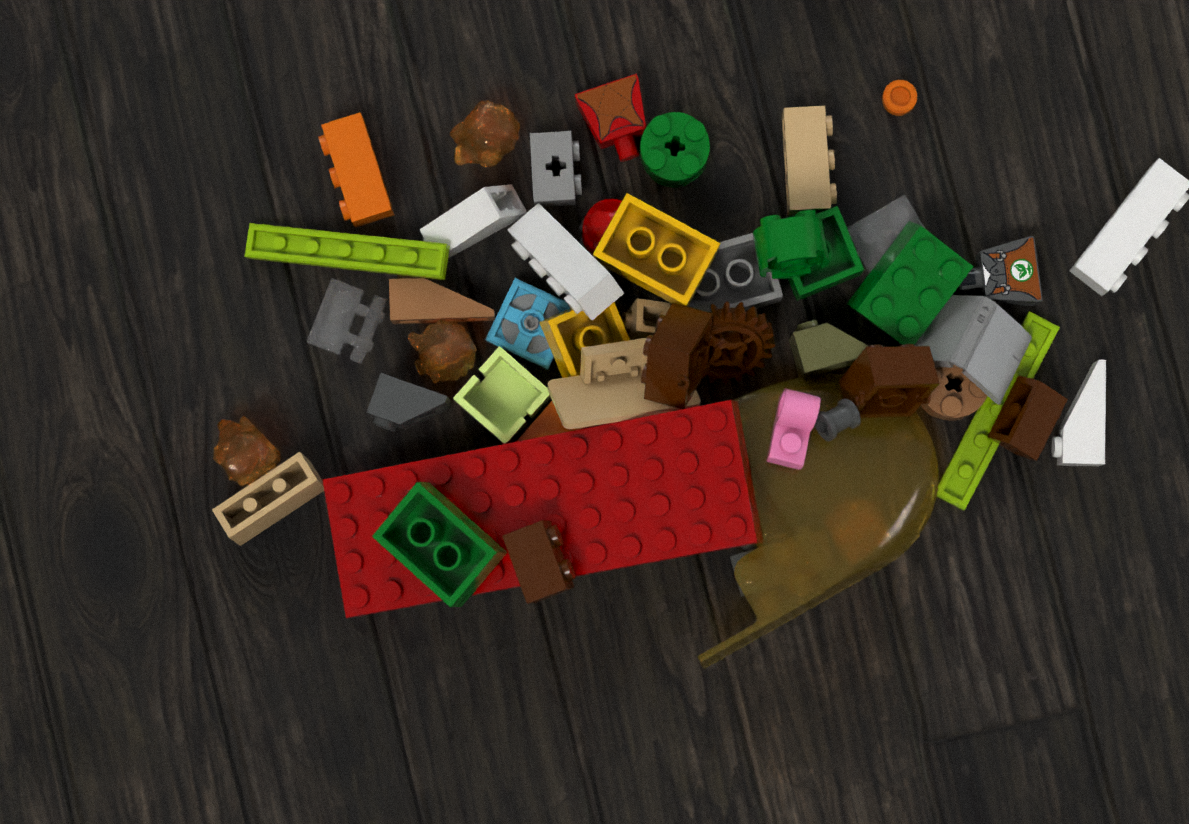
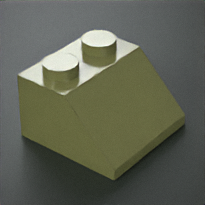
(823, 348)

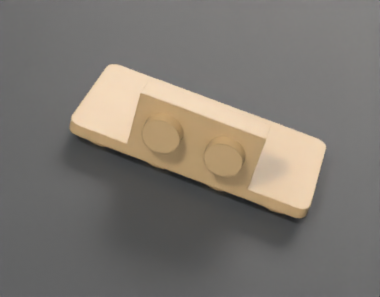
(607, 387)

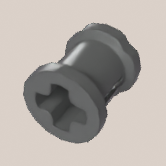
(837, 419)

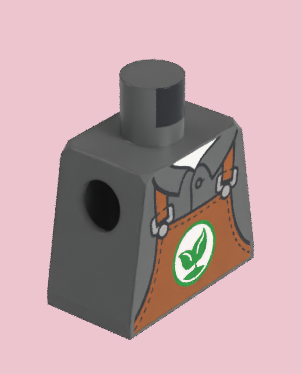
(1007, 274)

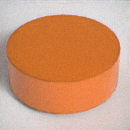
(899, 97)

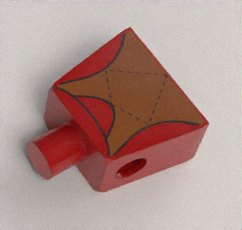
(614, 115)

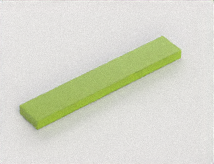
(347, 251)
(975, 447)

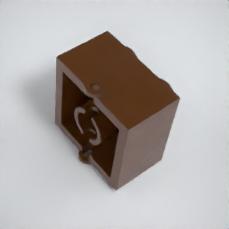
(677, 355)
(890, 380)

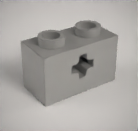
(545, 150)

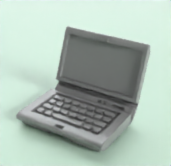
(979, 340)

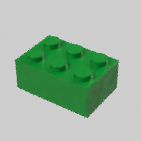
(910, 284)
(439, 544)

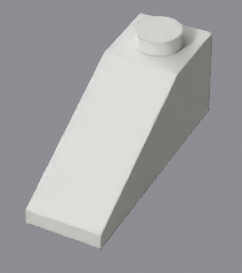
(1082, 431)

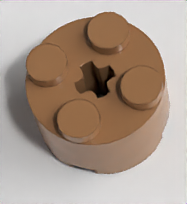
(950, 404)

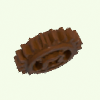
(732, 330)

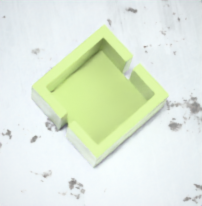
(503, 396)

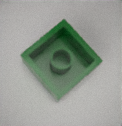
(842, 255)

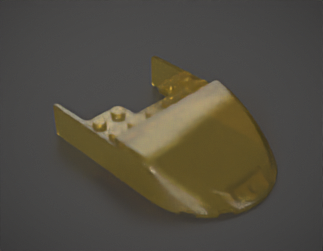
(835, 518)

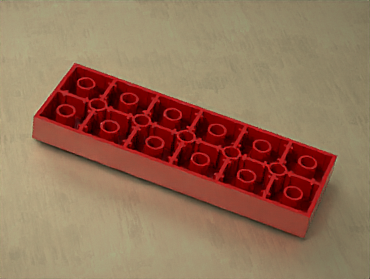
(612, 489)

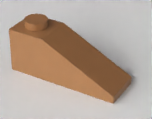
(423, 301)

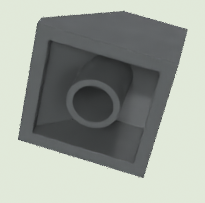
(403, 404)

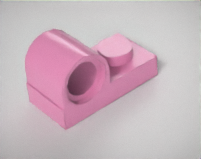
(792, 427)

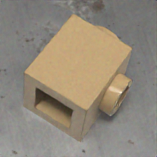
(642, 317)

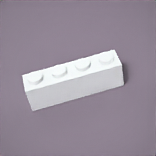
(1130, 228)
(565, 262)

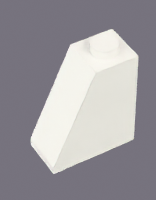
(475, 218)

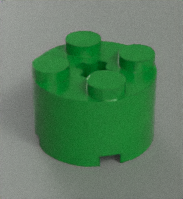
(669, 130)
(790, 245)

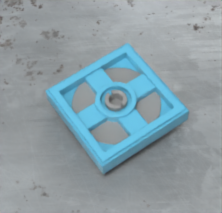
(518, 323)

